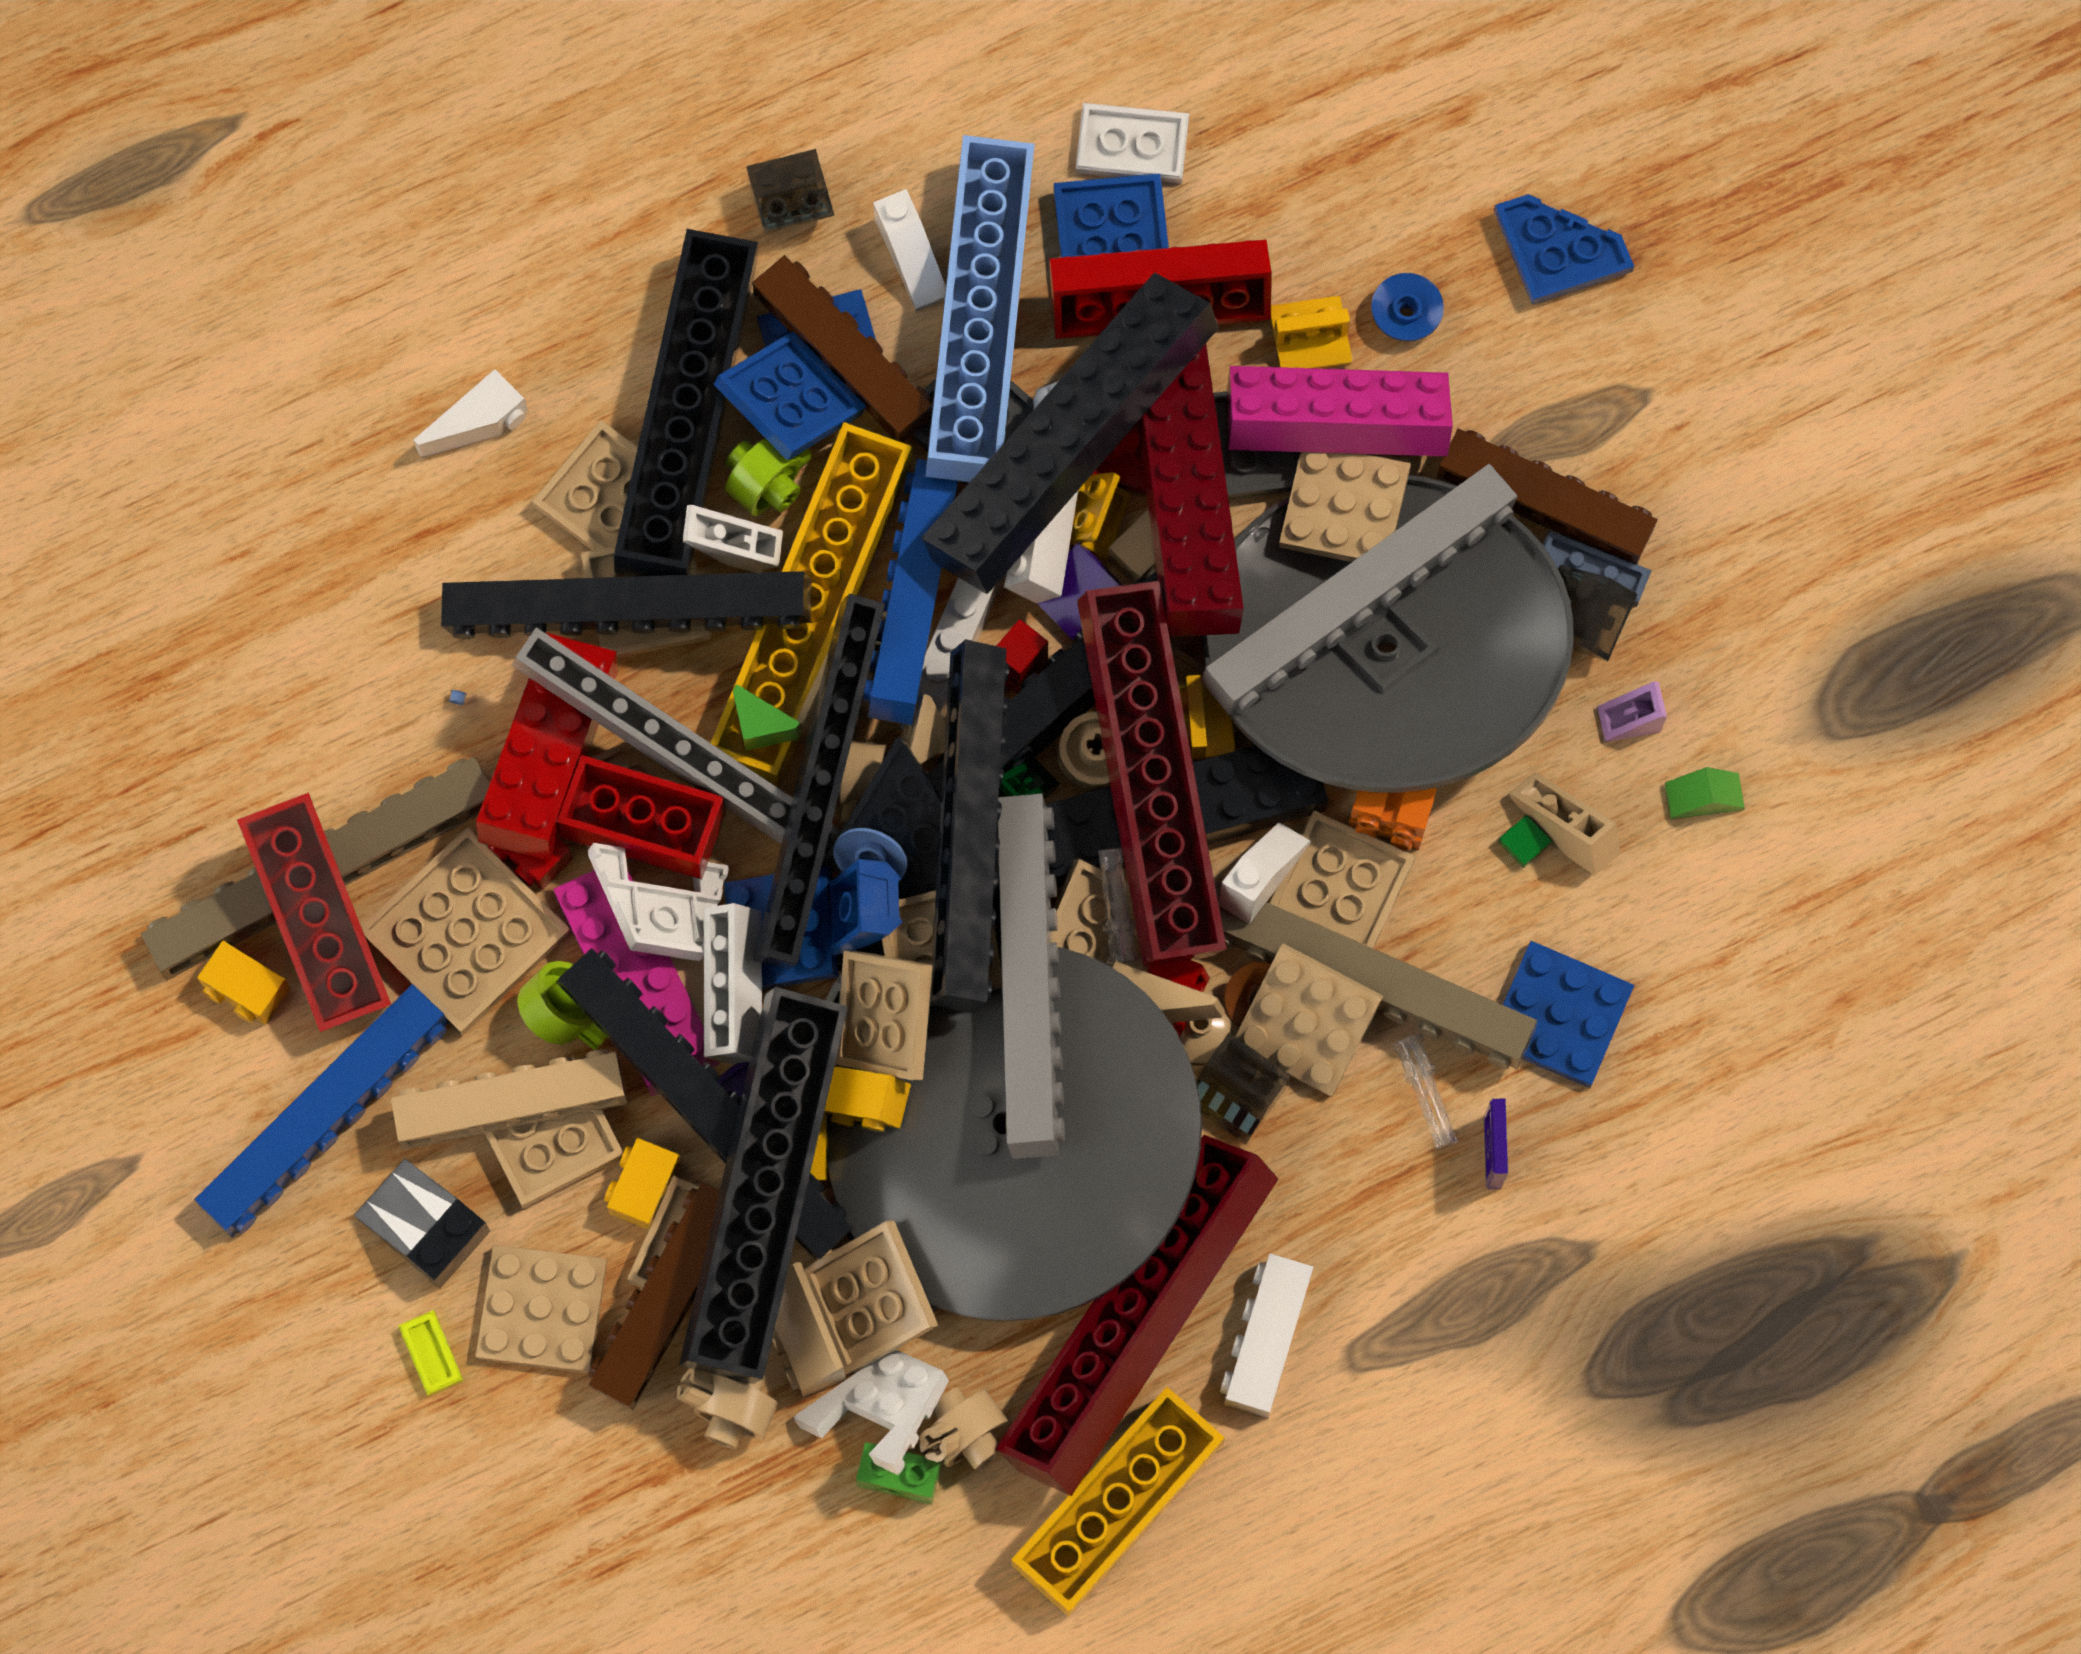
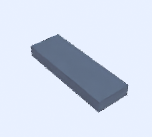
(1589, 559)

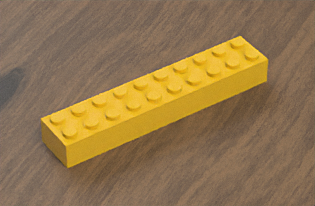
(836, 553)

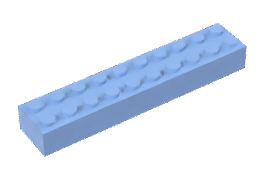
(980, 307)

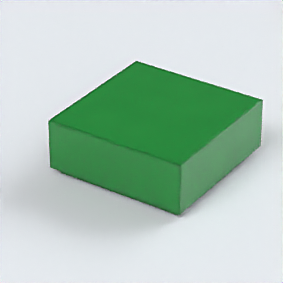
(1525, 841)

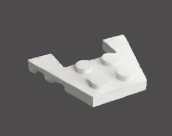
(656, 916)
(890, 1392)

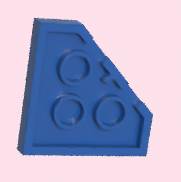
(1559, 249)

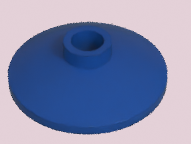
(1410, 292)

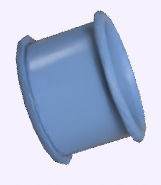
(457, 697)

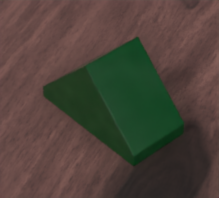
(1027, 780)

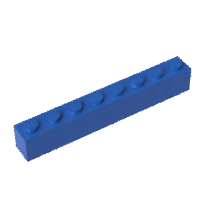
(909, 603)
(322, 1111)

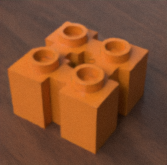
(1393, 816)

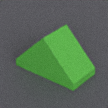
(762, 722)
(1704, 793)

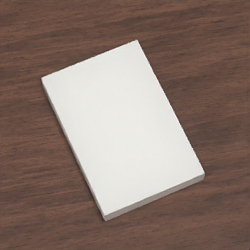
(1132, 142)

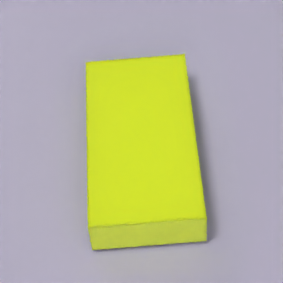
(431, 1353)

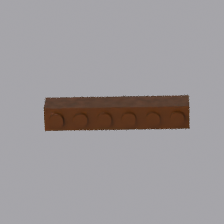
(837, 341)
(1552, 499)
(659, 1306)

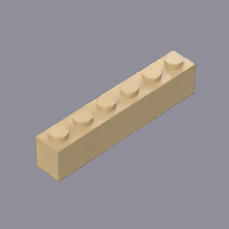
(508, 1100)

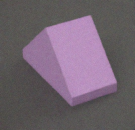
(1633, 713)

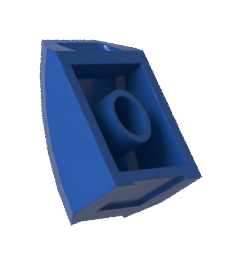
(863, 905)

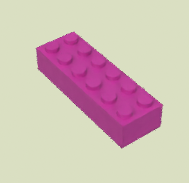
(1338, 411)
(655, 975)

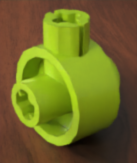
(763, 476)
(552, 1012)

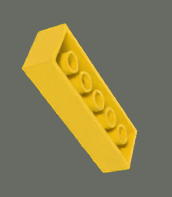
(1117, 1501)

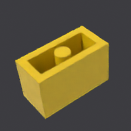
(243, 984)
(866, 1098)
(642, 1182)

